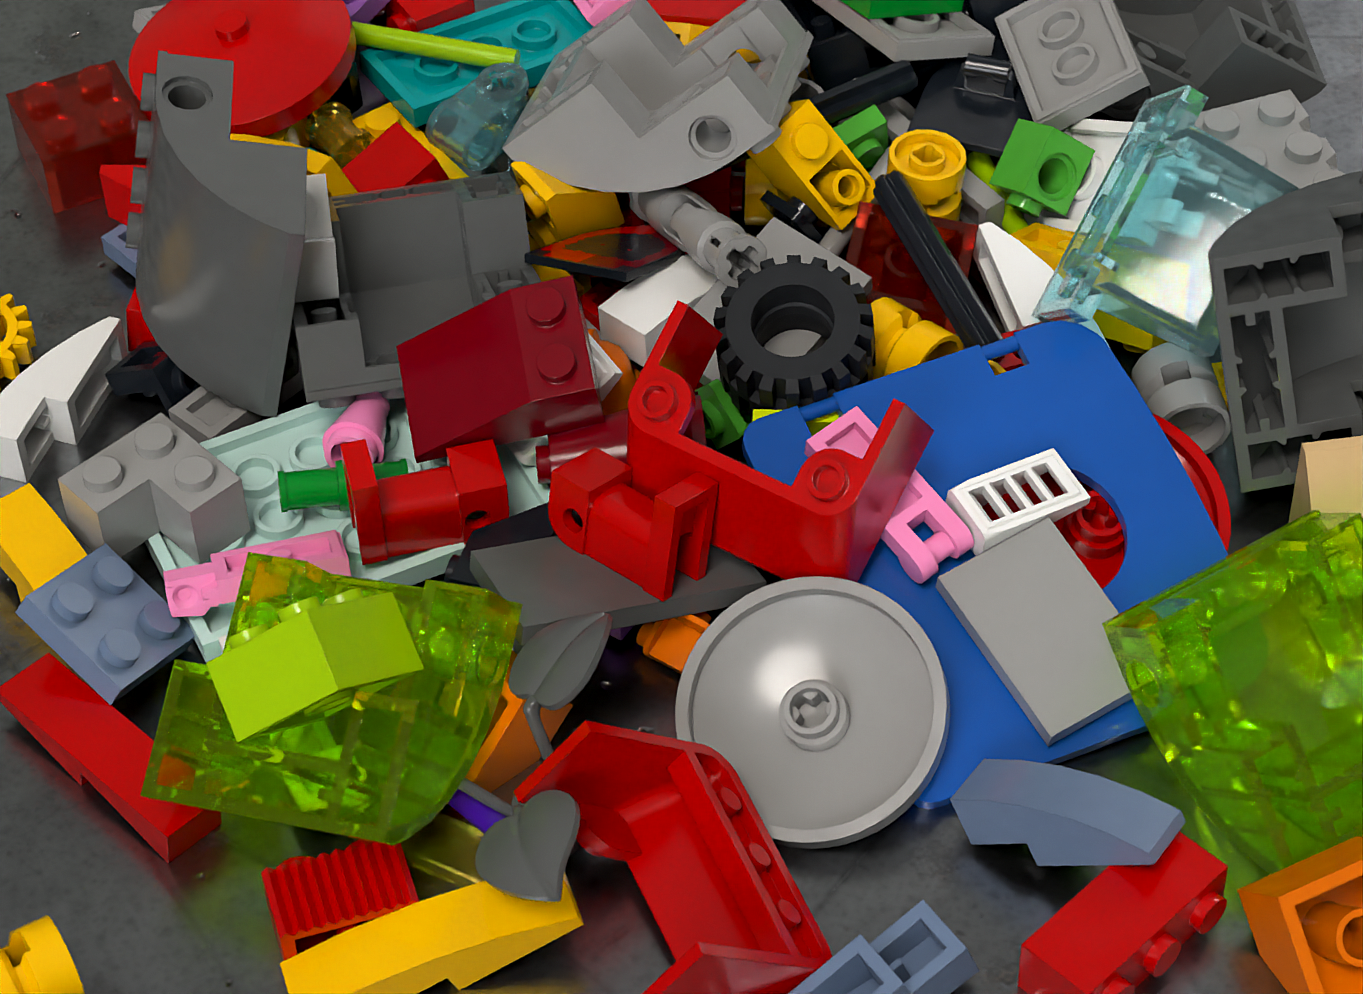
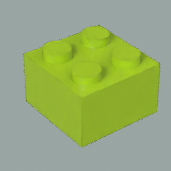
(312, 662)

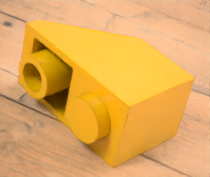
(815, 166)
(563, 209)

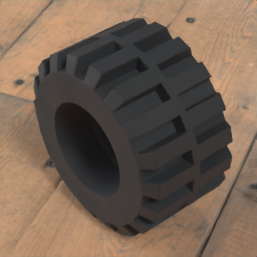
(791, 299)

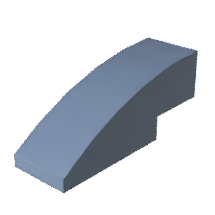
(1064, 814)
(908, 958)

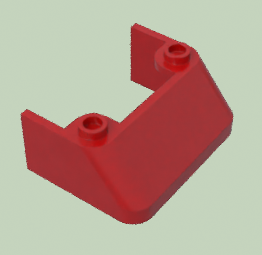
(808, 529)
(695, 854)

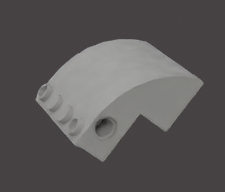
(650, 114)

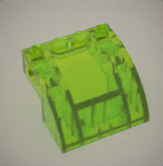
(1260, 686)
(370, 768)

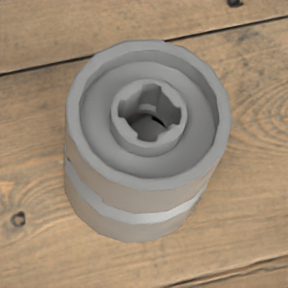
(1184, 393)

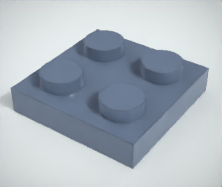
(106, 623)

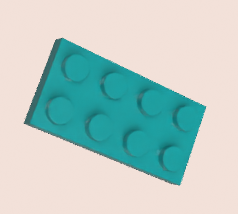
(421, 83)

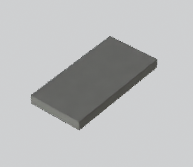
(562, 584)

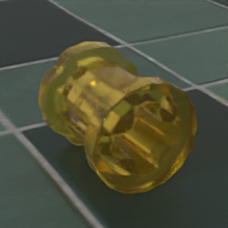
(333, 130)

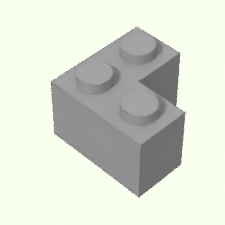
(155, 484)

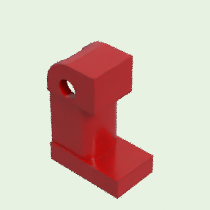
(423, 506)
(628, 529)

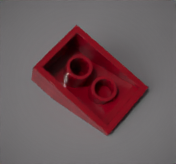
(502, 371)

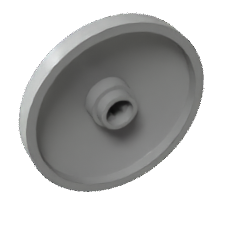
(819, 707)

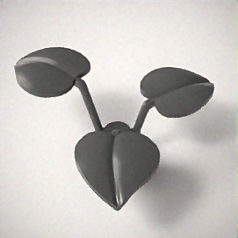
(532, 845)

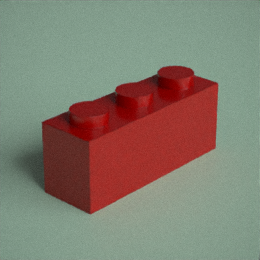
(1126, 924)

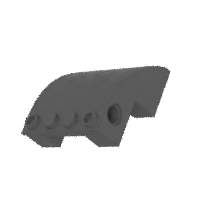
(1219, 49)
(215, 234)
(403, 268)
(1291, 326)

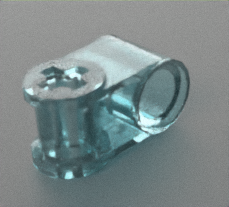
(477, 119)

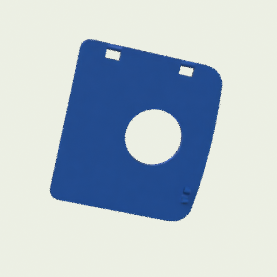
(1064, 399)

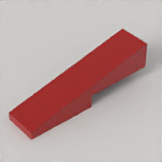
(102, 748)

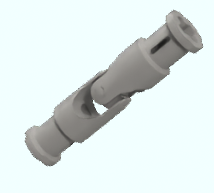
(700, 230)

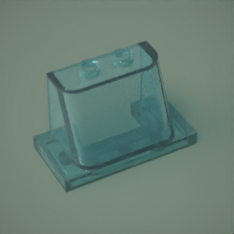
(1154, 222)

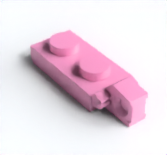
(198, 587)

